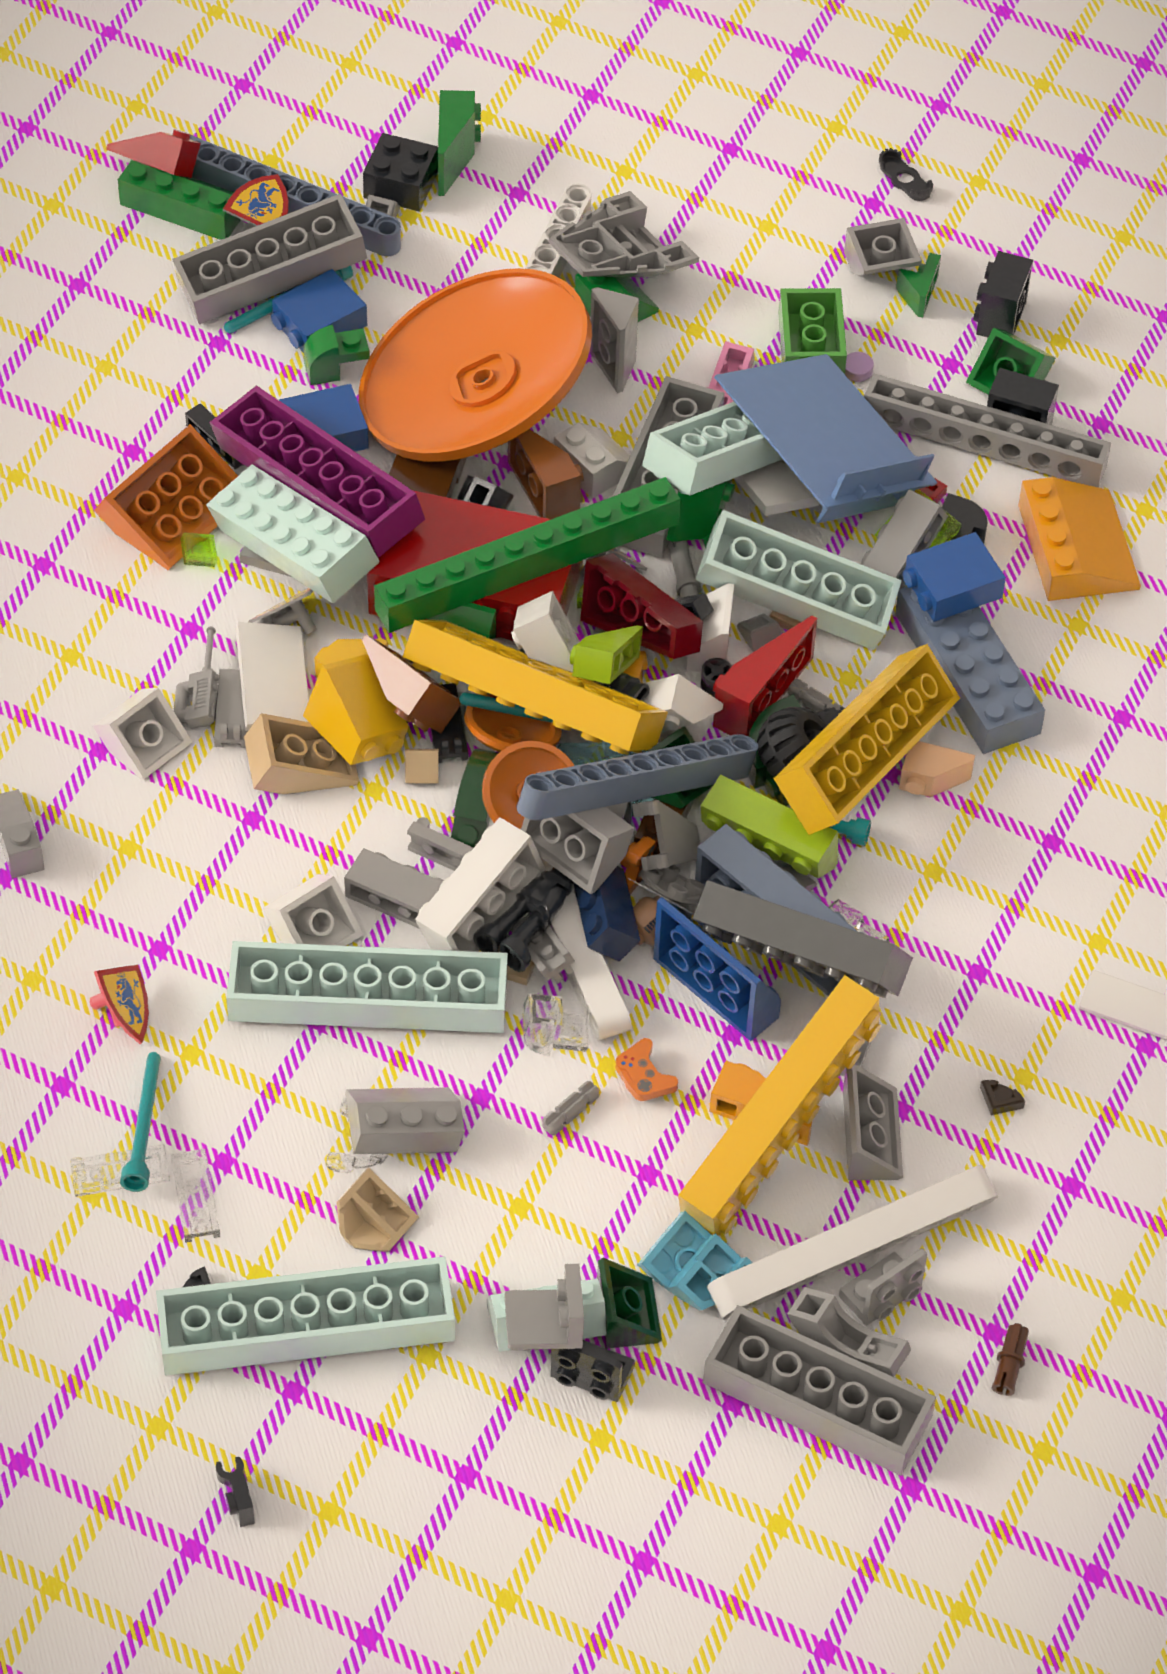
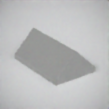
(614, 334)
(871, 1127)

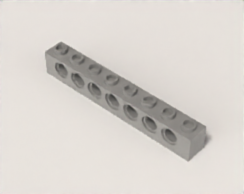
(989, 431)

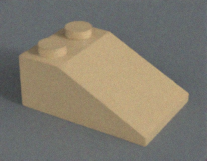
(294, 757)

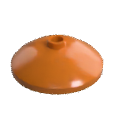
(502, 730)
(507, 774)

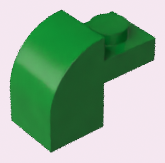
(327, 350)

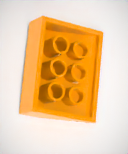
(1076, 539)

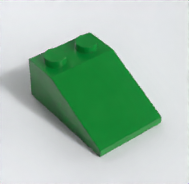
(456, 135)

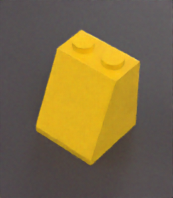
(354, 712)

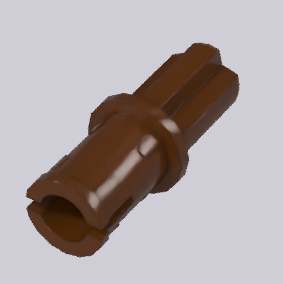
(1010, 1359)

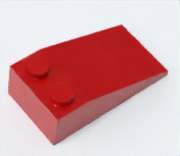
(763, 678)

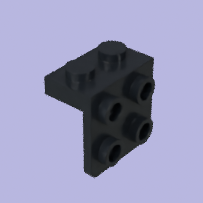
(592, 1369)

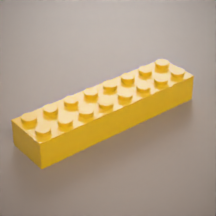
(536, 686)
(867, 739)
(781, 1107)

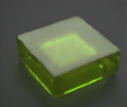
(198, 549)

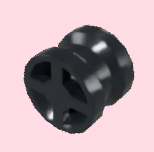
(711, 671)

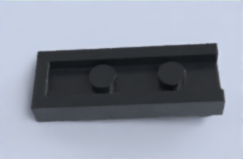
(452, 740)

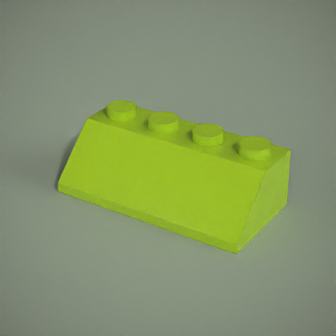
(770, 827)

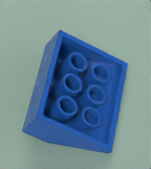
(713, 973)

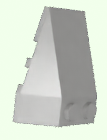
(617, 243)

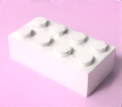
(480, 888)

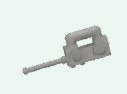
(204, 690)

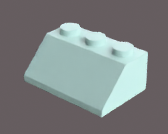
(592, 1304)

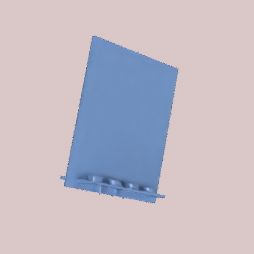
(828, 435)

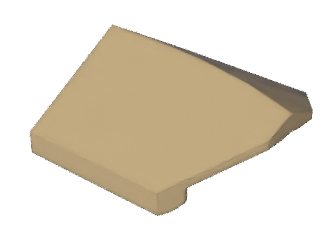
(373, 1214)

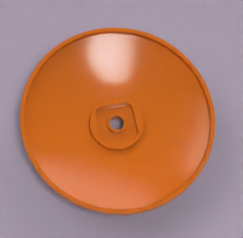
(500, 325)

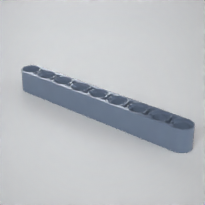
(231, 171)
(635, 777)

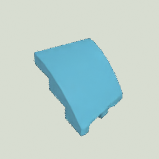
(690, 1259)

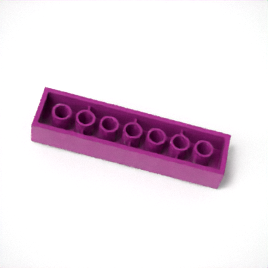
(318, 467)

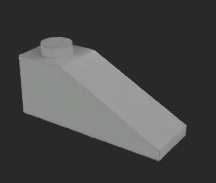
(19, 836)

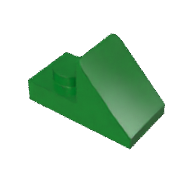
(918, 286)

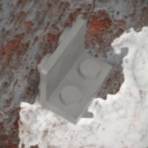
(885, 1286)
(547, 1316)

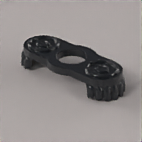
(892, 166)

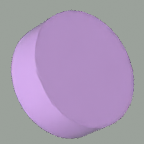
(859, 366)

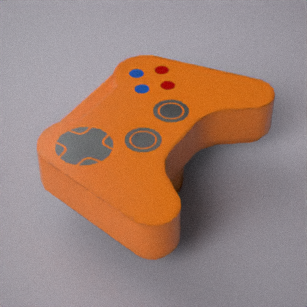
(633, 862)
(640, 1074)

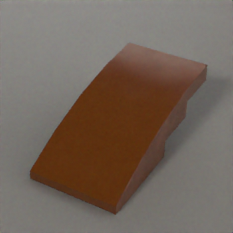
(428, 477)

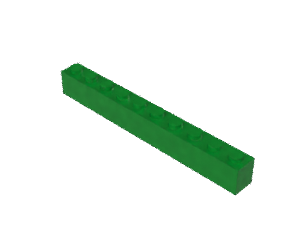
(526, 554)

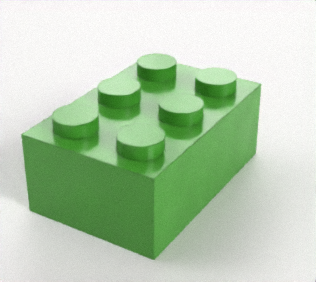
(812, 324)

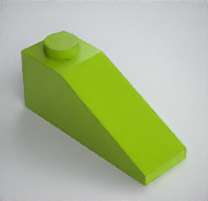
(606, 654)

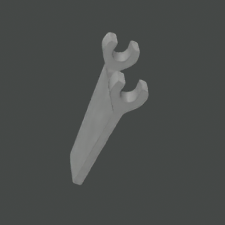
(675, 834)

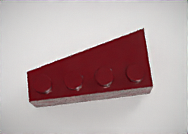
(623, 598)

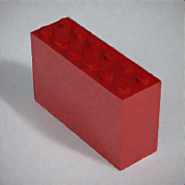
(459, 526)

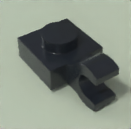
(239, 1498)

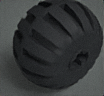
(784, 736)

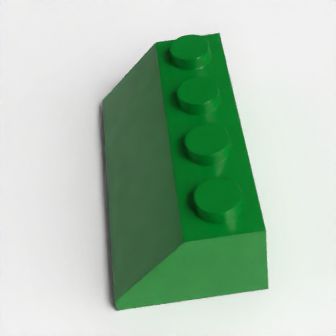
(177, 199)

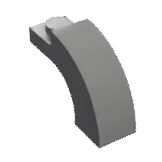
(824, 1321)

